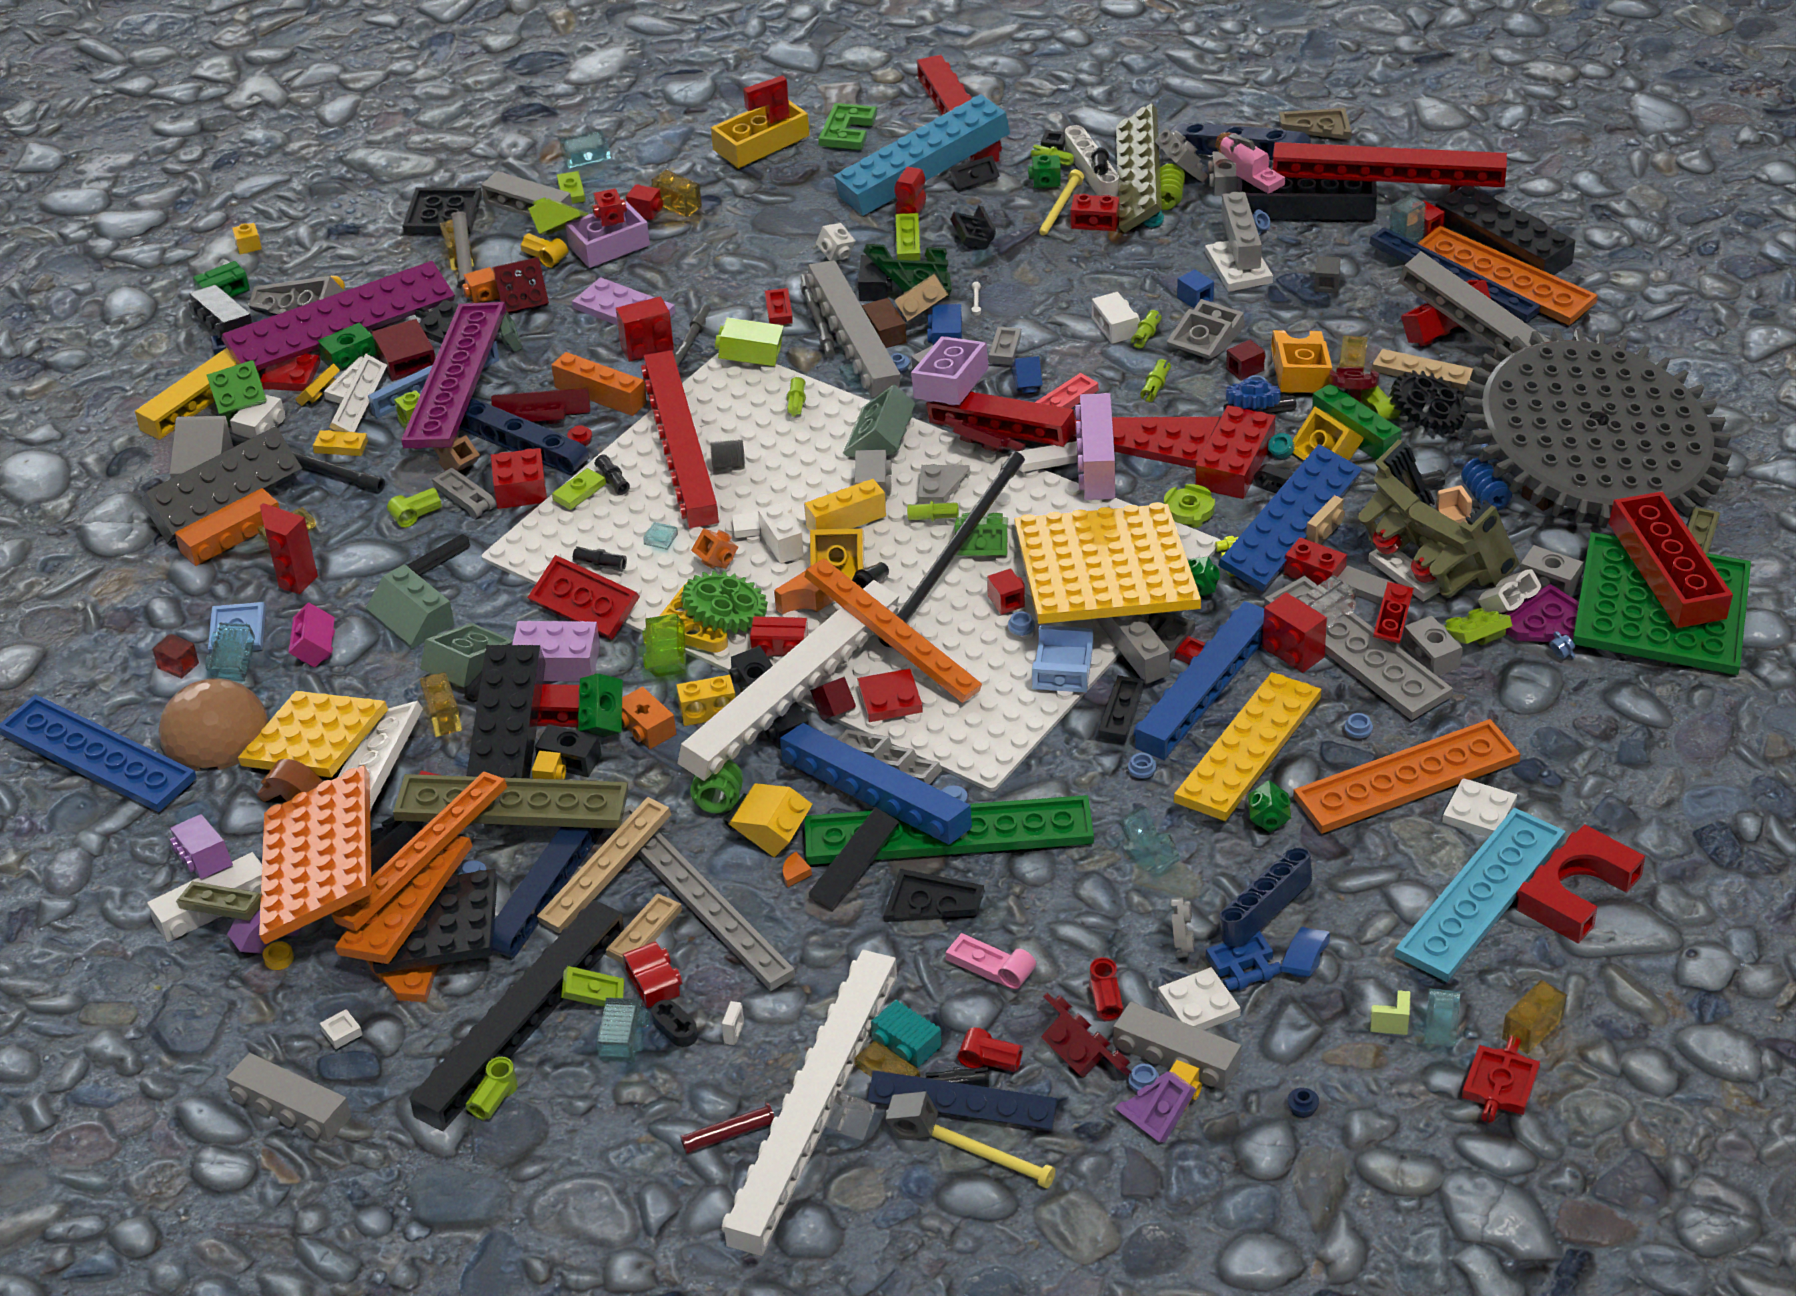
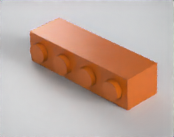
(605, 384)
(223, 528)

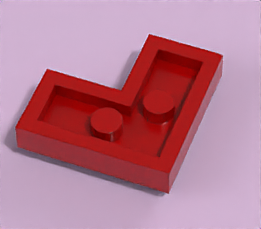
(772, 95)

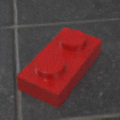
(778, 306)

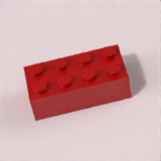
(1235, 451)

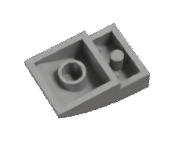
(1207, 329)

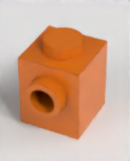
(480, 286)

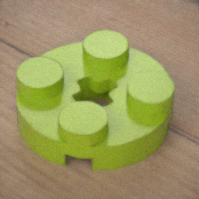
(1188, 514)

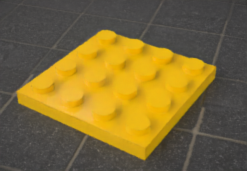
(314, 731)

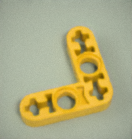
(705, 638)

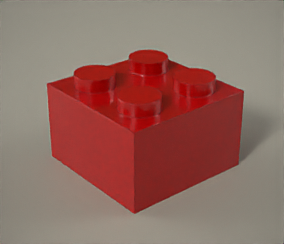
(644, 328)
(518, 478)
(1294, 632)

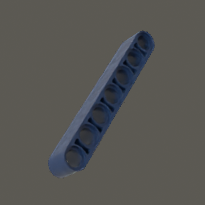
(540, 886)

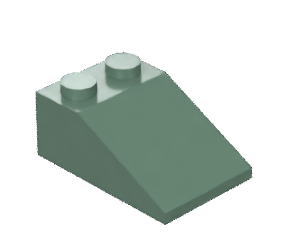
(459, 653)

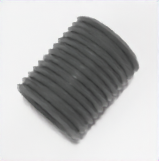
(727, 454)

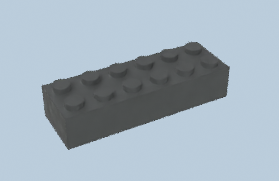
(252, 465)

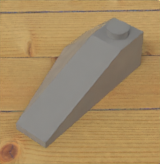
(293, 294)

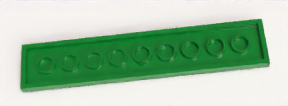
(994, 828)

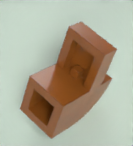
(288, 779)

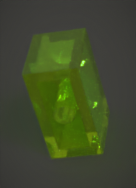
(664, 645)

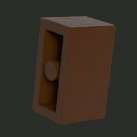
(886, 322)

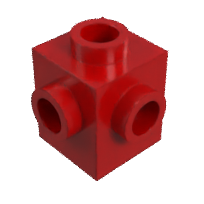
(609, 207)

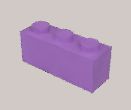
(200, 847)

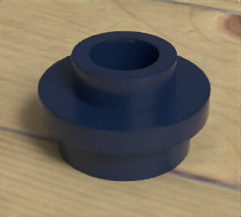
(1303, 1102)

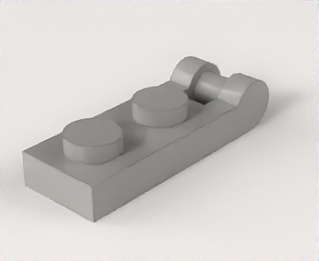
(464, 492)

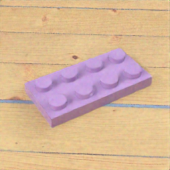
(604, 296)

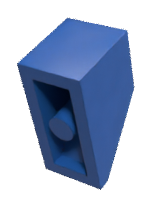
(1027, 374)

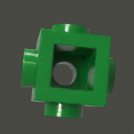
(1045, 171)
(1204, 574)
(1269, 806)

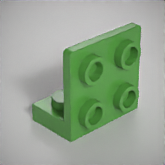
(236, 389)
(988, 536)

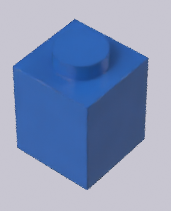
(1194, 287)

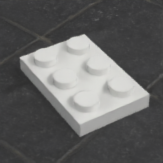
(1224, 264)

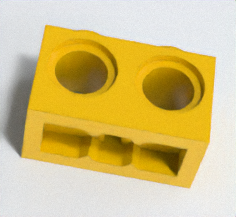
(704, 698)

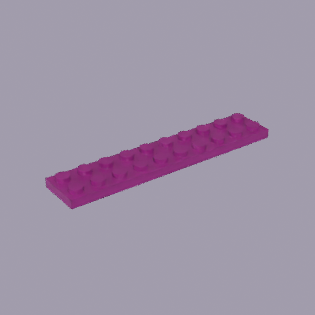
(370, 304)
(453, 376)

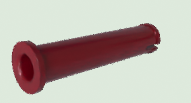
(727, 1129)

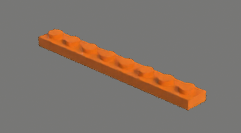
(893, 630)
(422, 849)

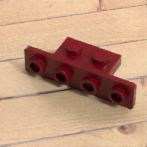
(544, 405)
(1076, 1044)

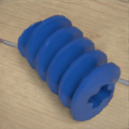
(1484, 485)

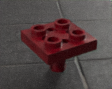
(530, 270)

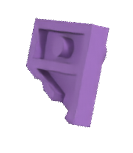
(1159, 1105)

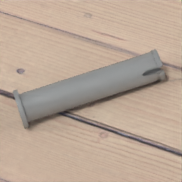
(462, 244)

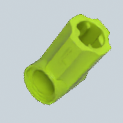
(1378, 402)
(407, 510)
(495, 1086)

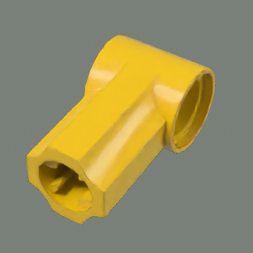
(548, 251)

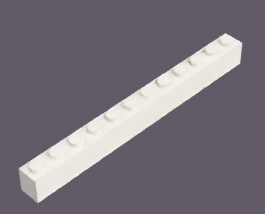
(778, 689)
(806, 1108)

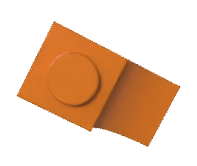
(800, 594)

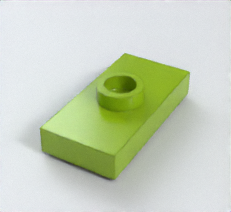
(571, 183)
(578, 488)

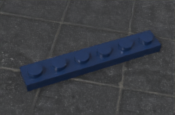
(968, 1100)

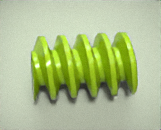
(1172, 185)

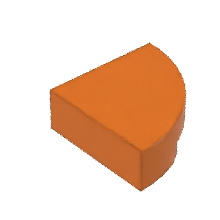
(795, 869)

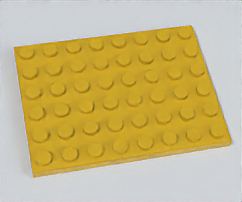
(1105, 563)

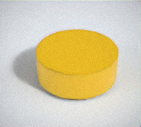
(278, 955)

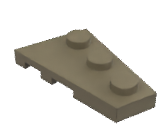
(1317, 122)

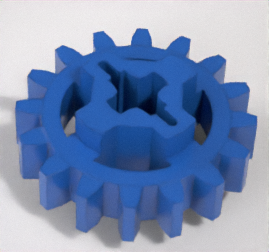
(1253, 394)

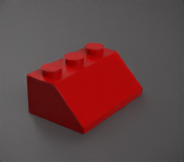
(289, 548)

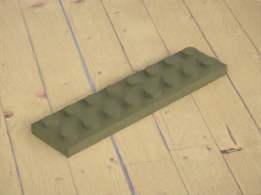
(1138, 168)
(521, 803)

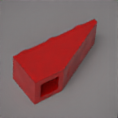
(1393, 612)

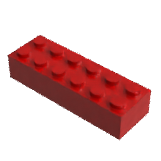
(1670, 559)

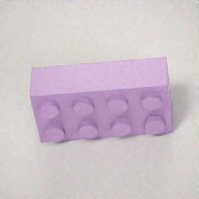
(1095, 446)

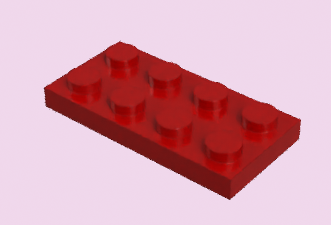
(583, 596)

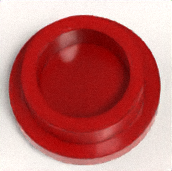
(580, 434)

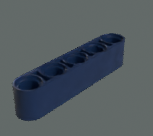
(1265, 897)

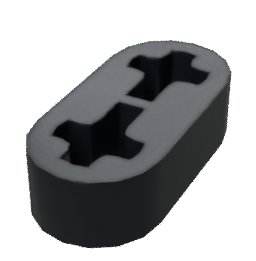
(1271, 477)
(679, 1019)

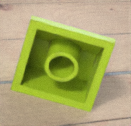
(552, 215)

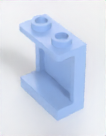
(1063, 659)

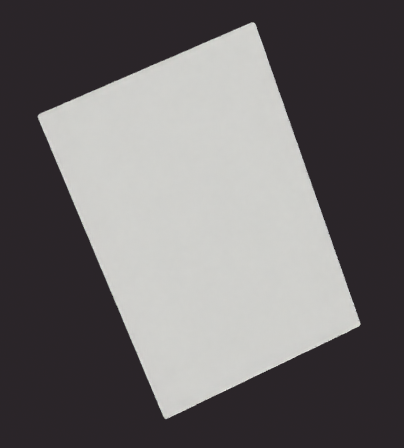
(795, 463)

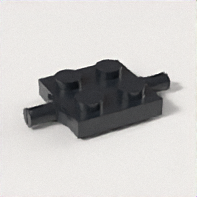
(436, 322)

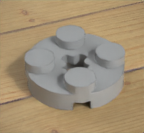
(1182, 937)

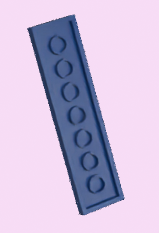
(1262, 547)
(97, 752)

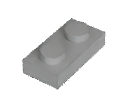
(1005, 345)

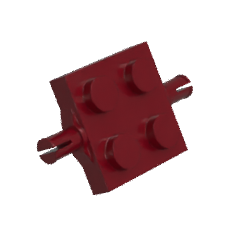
(991, 440)

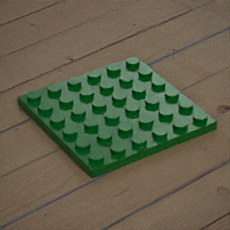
(1625, 616)

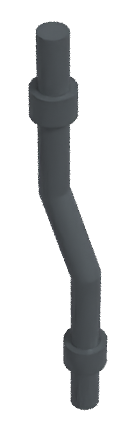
(696, 325)
(826, 340)

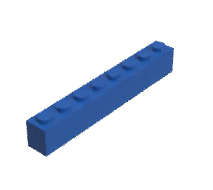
(1201, 682)
(876, 783)

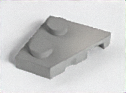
(940, 481)

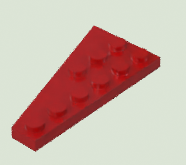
(1162, 438)

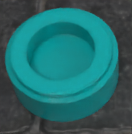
(1281, 446)

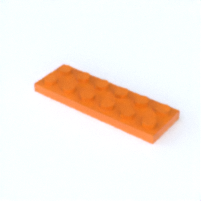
(392, 923)

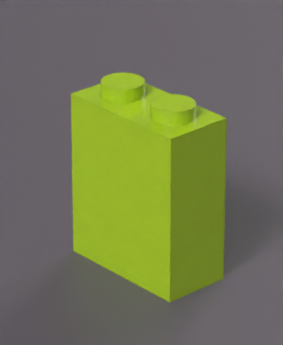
(749, 341)

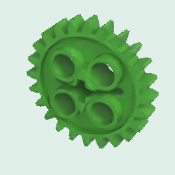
(723, 601)

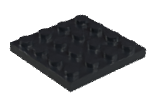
(453, 927)

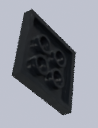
(435, 206)

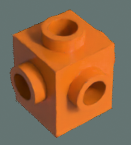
(715, 548)

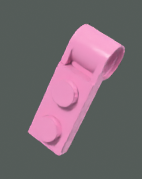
(991, 962)

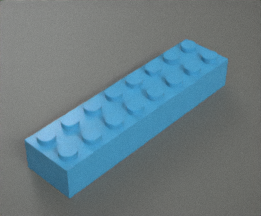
(929, 148)

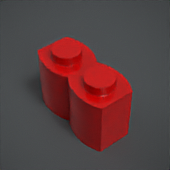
(910, 191)
(652, 974)

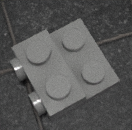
(1181, 153)

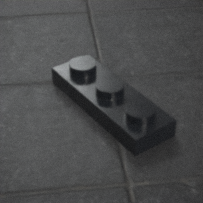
(1121, 709)

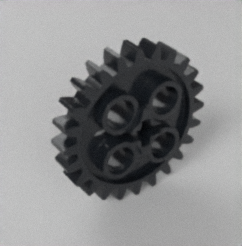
(1412, 393)

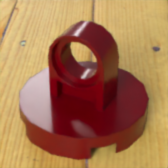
(1353, 380)

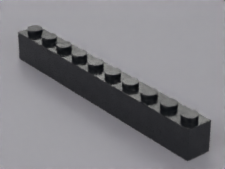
(514, 1015)

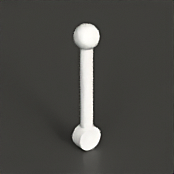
(976, 310)

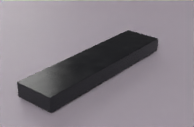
(853, 859)

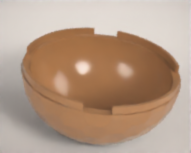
(211, 723)

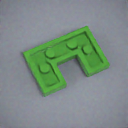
(836, 129)

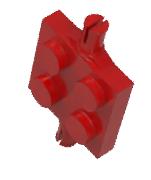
(1501, 1079)

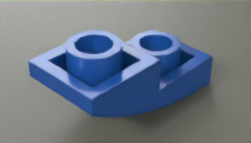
(1304, 952)

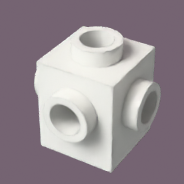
(835, 242)

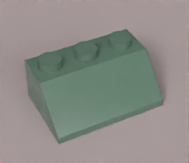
(881, 423)
(409, 607)

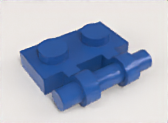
(1232, 960)

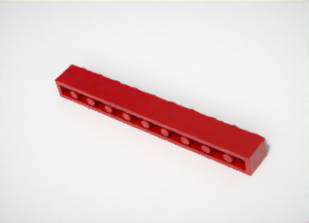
(1390, 164)
(679, 440)

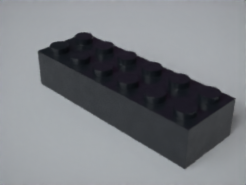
(1314, 199)
(1506, 230)
(507, 711)

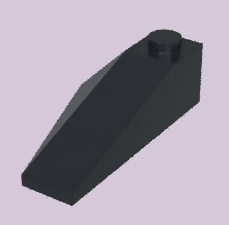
(390, 839)

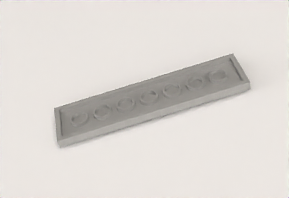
(1377, 661)

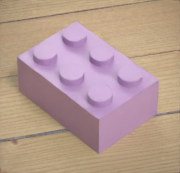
(600, 244)
(949, 370)
(567, 647)

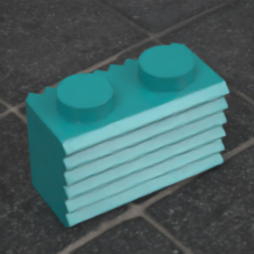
(906, 1033)

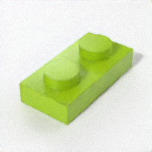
(590, 986)

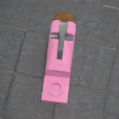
(1250, 161)

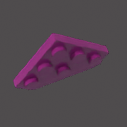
(1543, 615)

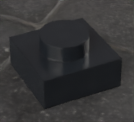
(1053, 139)

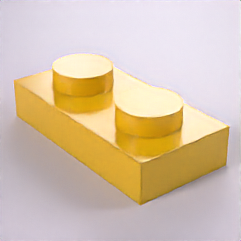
(324, 380)
(340, 443)

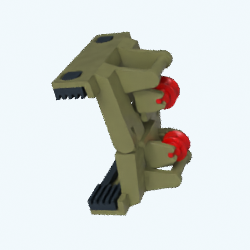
(1469, 550)

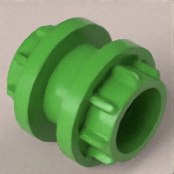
(719, 790)

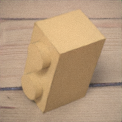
(921, 297)

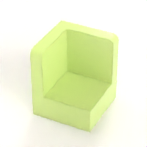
(1390, 1018)

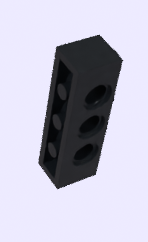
(746, 669)

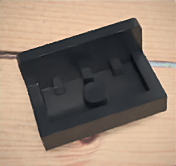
(974, 230)

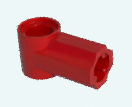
(1105, 989)
(981, 1049)

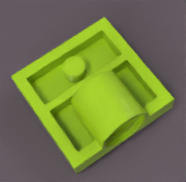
(1478, 626)

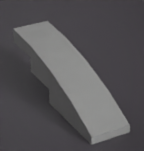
(895, 756)

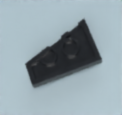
(931, 897)

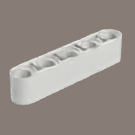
(1081, 146)

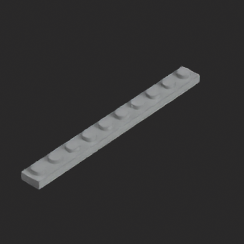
(714, 910)

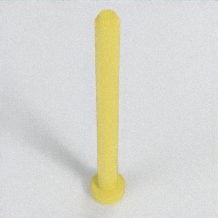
(1075, 179)
(1044, 1175)

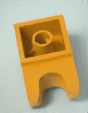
(1300, 363)

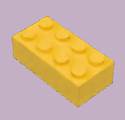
(753, 137)

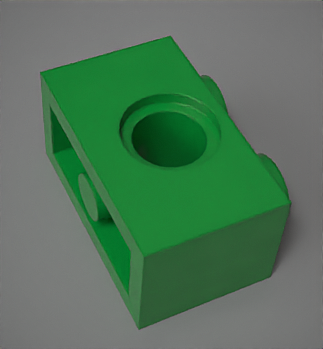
(347, 346)
(600, 705)

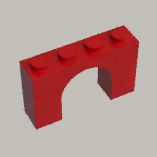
(1583, 854)

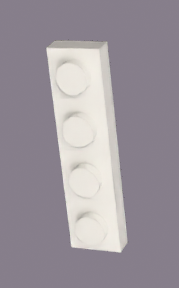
(357, 394)

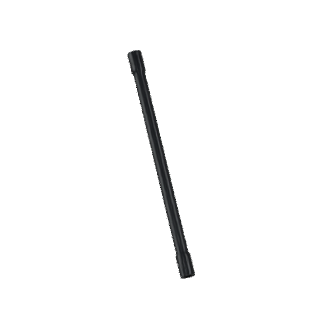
(1006, 472)
(362, 479)

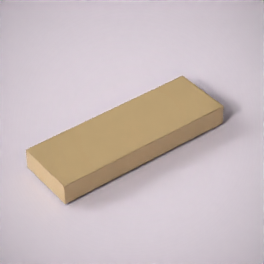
(645, 926)

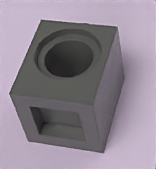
(1327, 274)
(911, 1115)

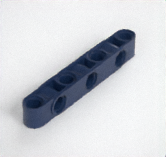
(1204, 136)
(520, 434)

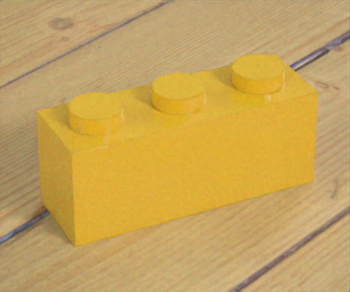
(846, 507)

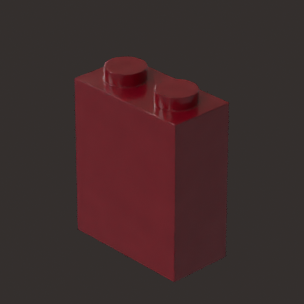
(403, 349)

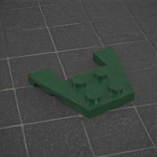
(911, 273)

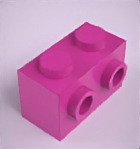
(312, 635)

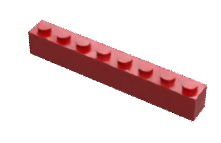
(948, 93)

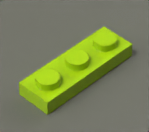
(908, 237)

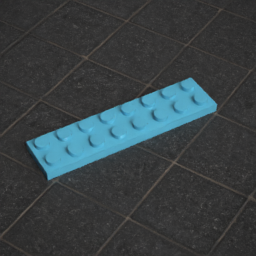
(1479, 894)

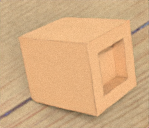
(1454, 503)

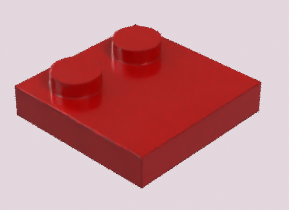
(291, 374)
(889, 695)

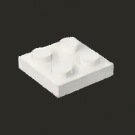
(1478, 807)
(1199, 1000)

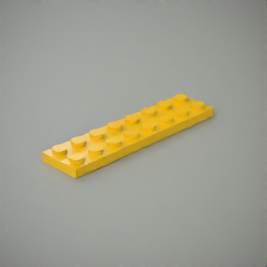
(1247, 746)

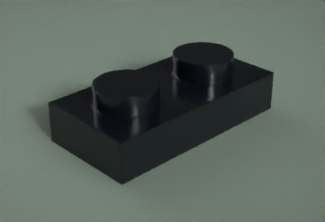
(974, 173)

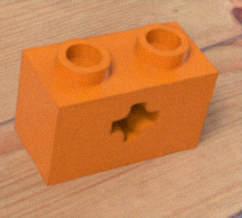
(647, 718)

